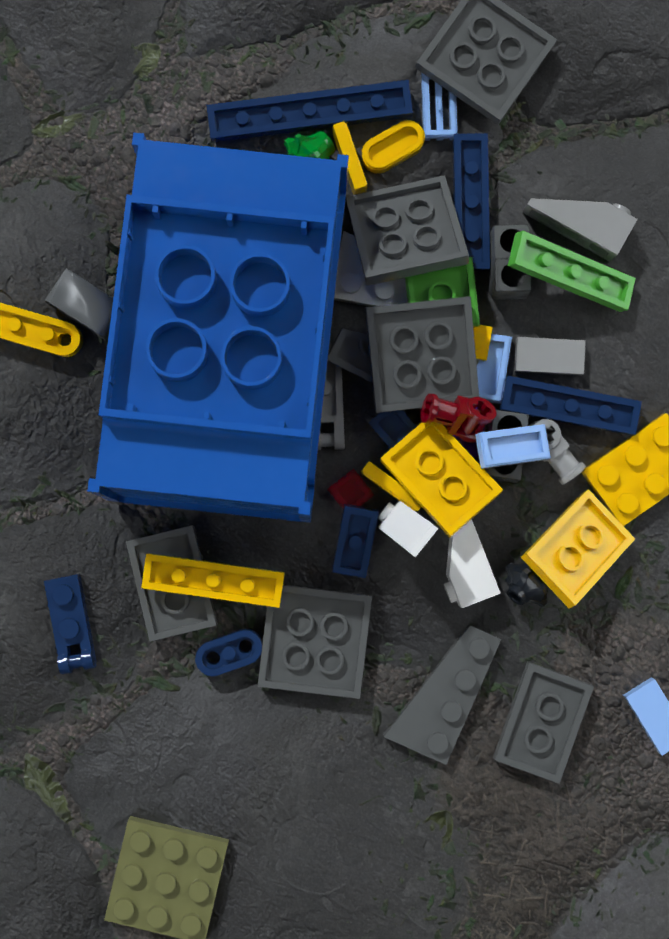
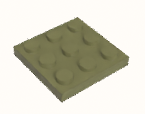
(166, 879)

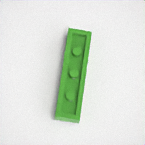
(571, 271)

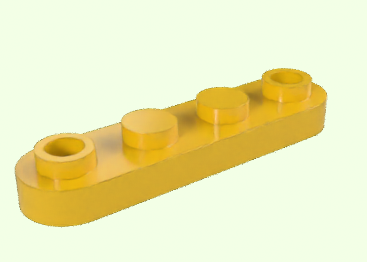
(38, 331)

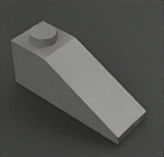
(590, 224)

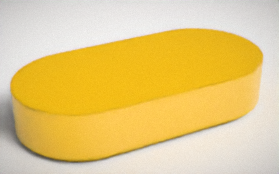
(393, 146)

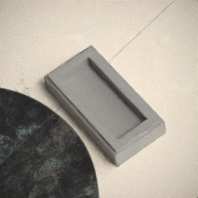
(549, 356)

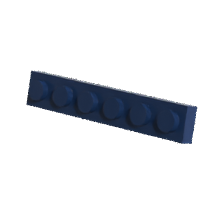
(309, 110)

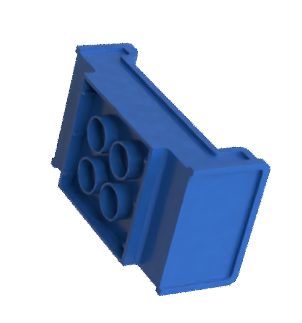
(220, 331)

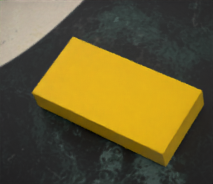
(346, 147)
(389, 485)

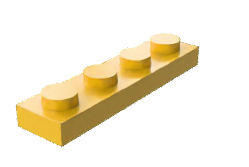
(213, 580)

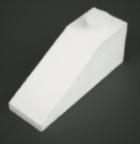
(406, 527)
(468, 569)

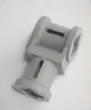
(561, 458)

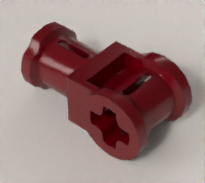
(459, 415)

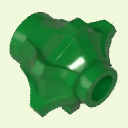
(314, 146)

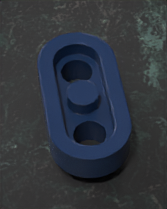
(229, 651)

